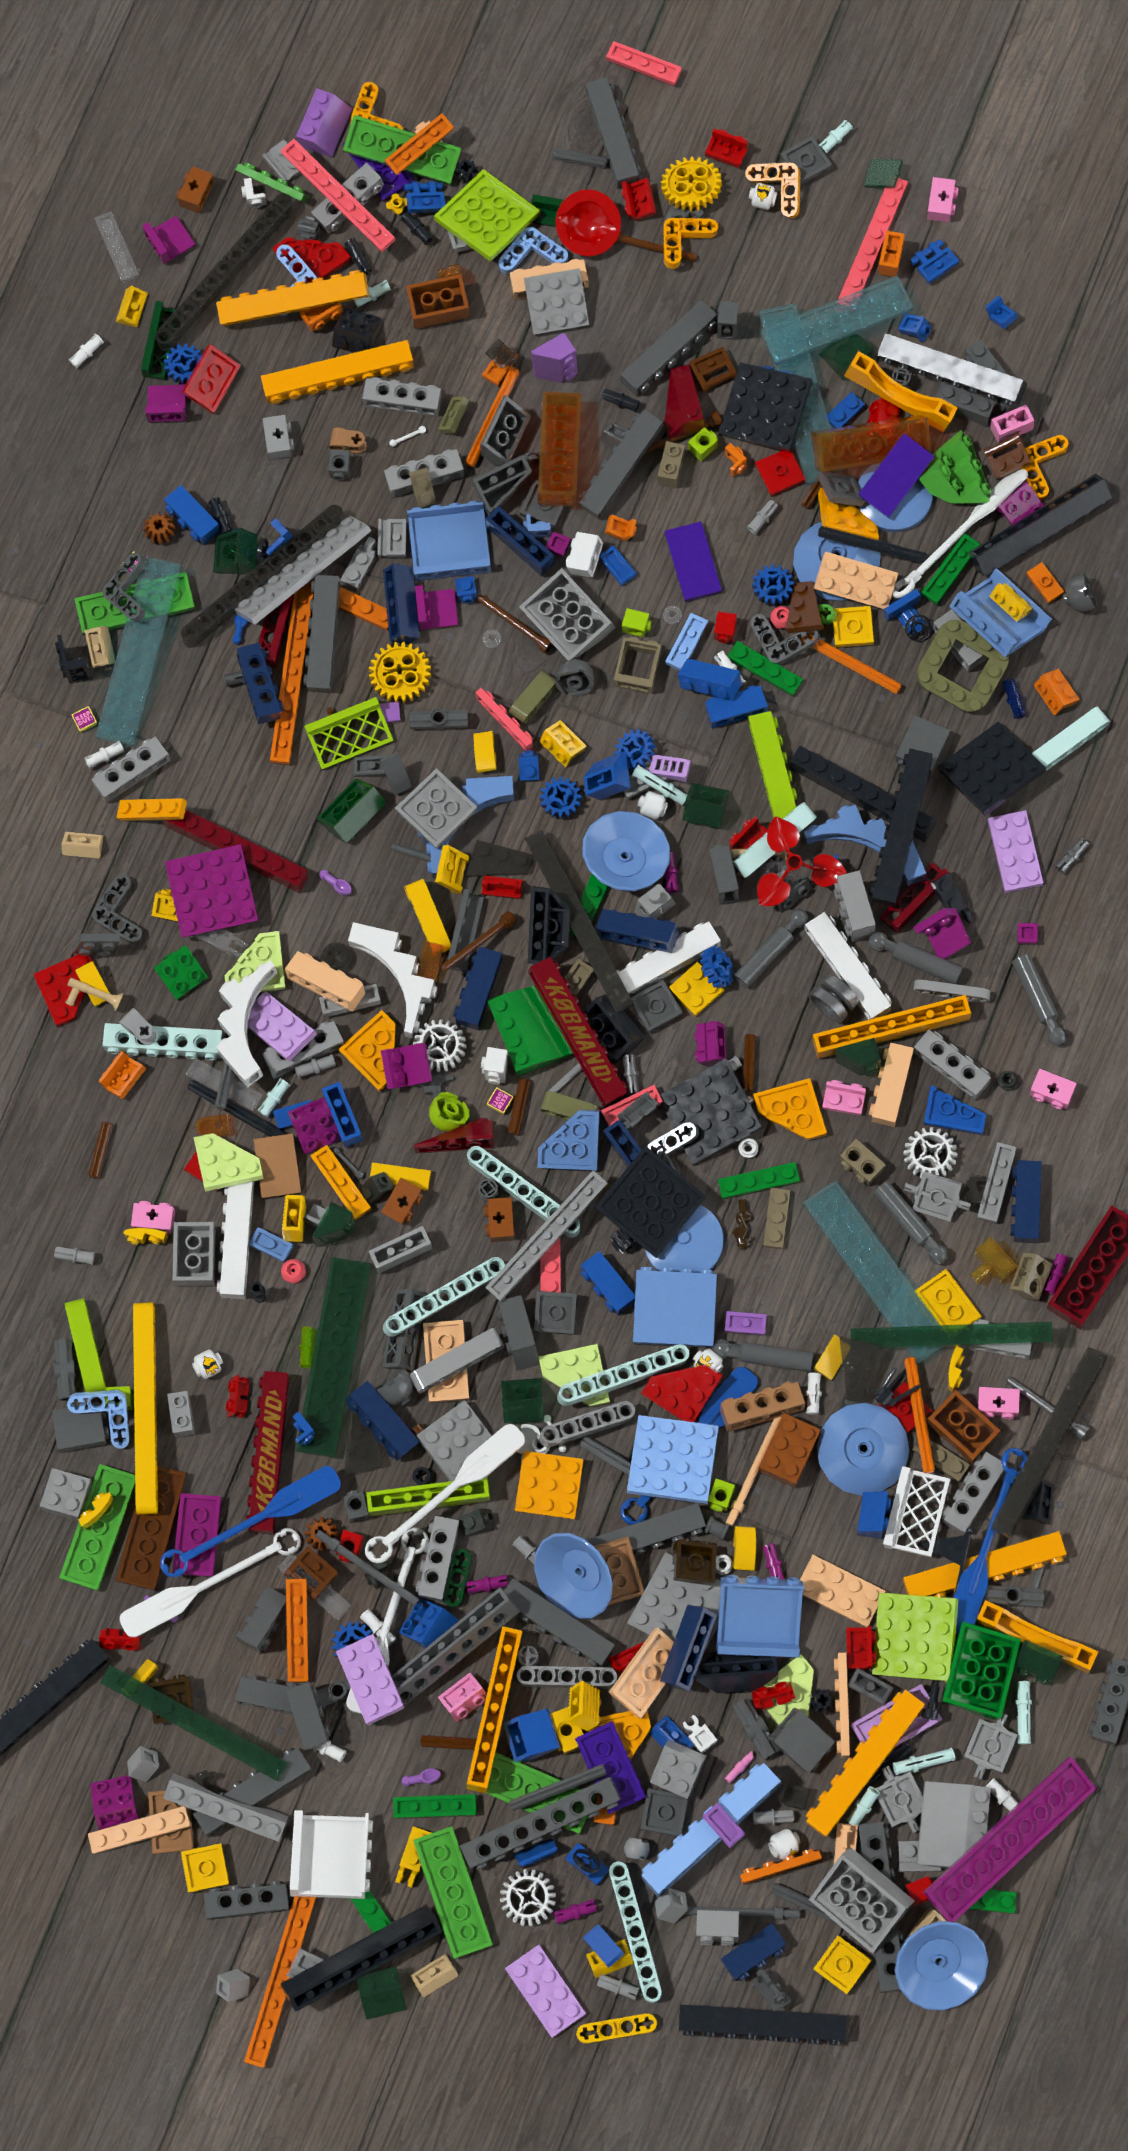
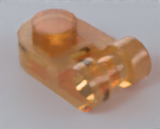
(452, 270)
(207, 1125)

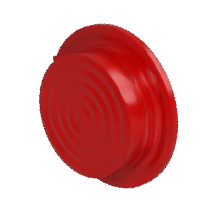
(588, 222)

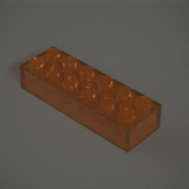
(865, 442)
(559, 448)

